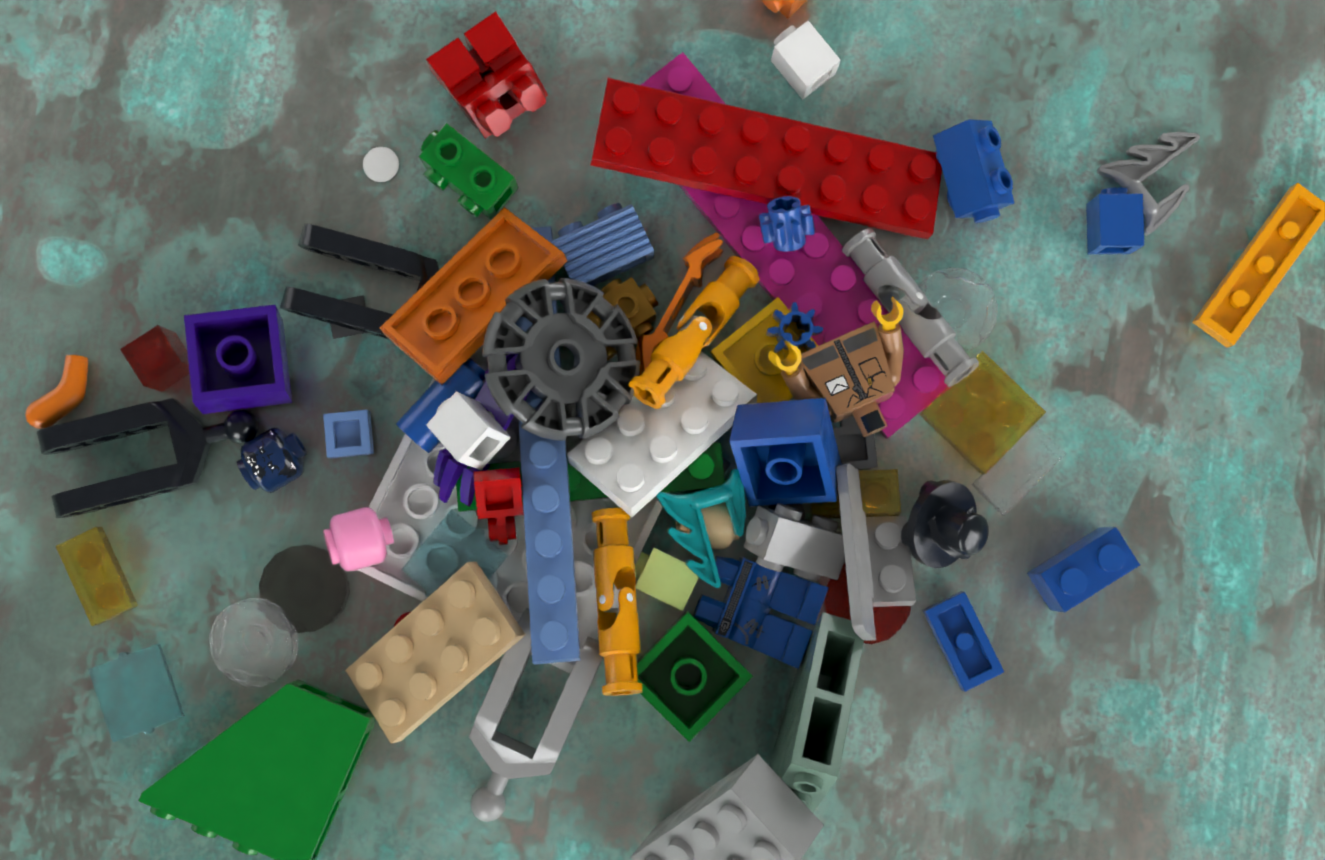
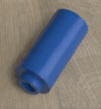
(466, 380)

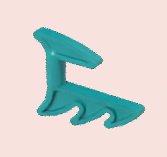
(687, 511)

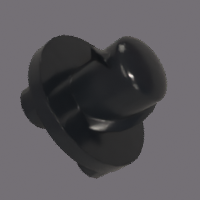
(944, 525)

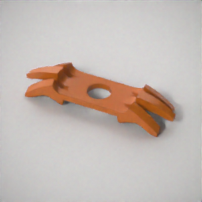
(695, 261)

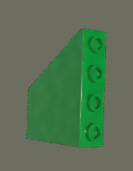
(271, 774)

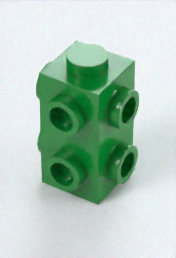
(468, 171)

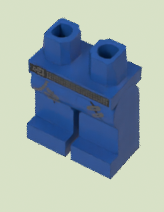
(747, 606)

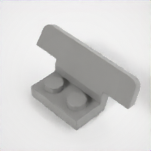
(875, 557)

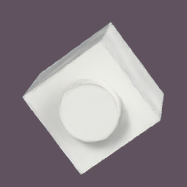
(804, 58)
(467, 430)

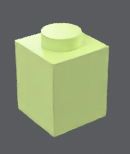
(665, 578)

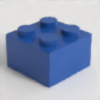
(786, 452)

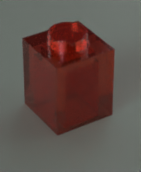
(157, 358)

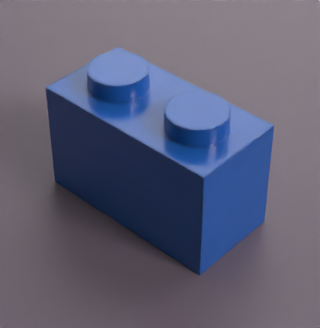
(1083, 569)

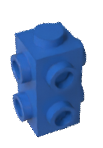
(974, 170)

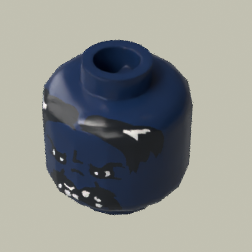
(272, 460)

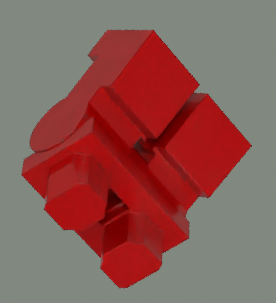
(491, 80)

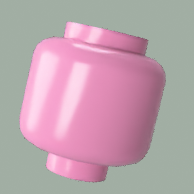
(358, 539)

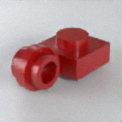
(499, 500)

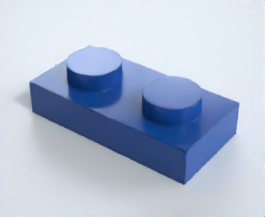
(963, 641)

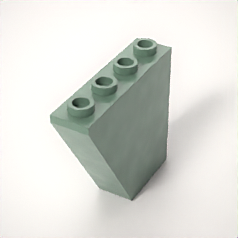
(818, 711)

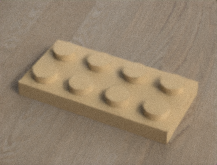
(434, 652)

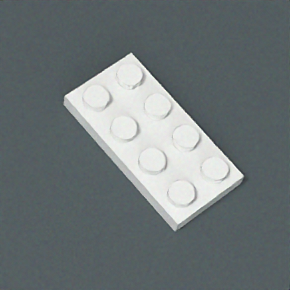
(652, 445)

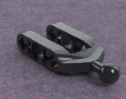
(359, 252)
(189, 439)

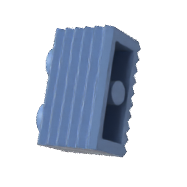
(604, 246)

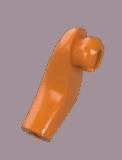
(62, 399)

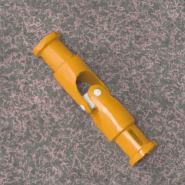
(680, 352)
(616, 635)

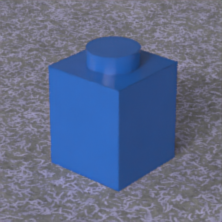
(1115, 222)

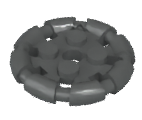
(537, 365)

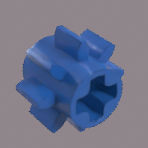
(786, 223)
(803, 322)

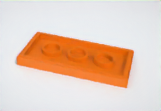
(453, 309)

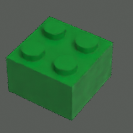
(689, 675)

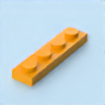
(1261, 266)

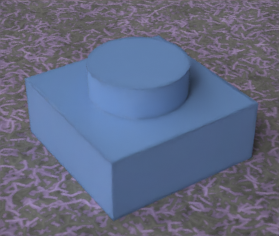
(348, 434)

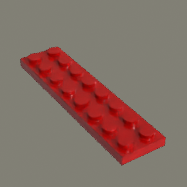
(767, 158)

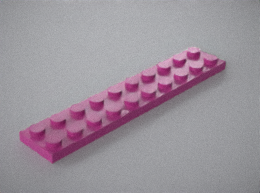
(812, 276)

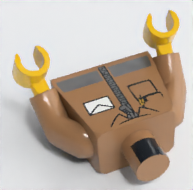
(850, 370)

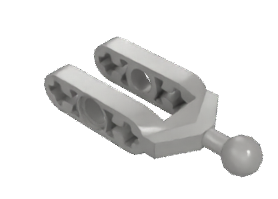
(511, 757)

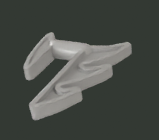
(1132, 172)

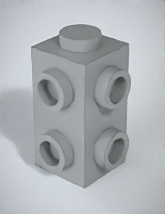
(788, 540)

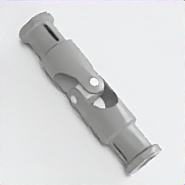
(920, 319)

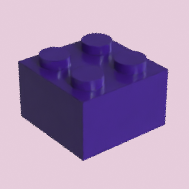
(237, 359)

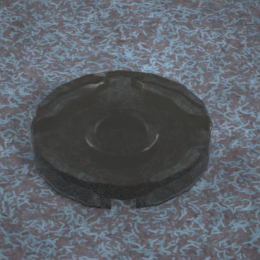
(305, 586)

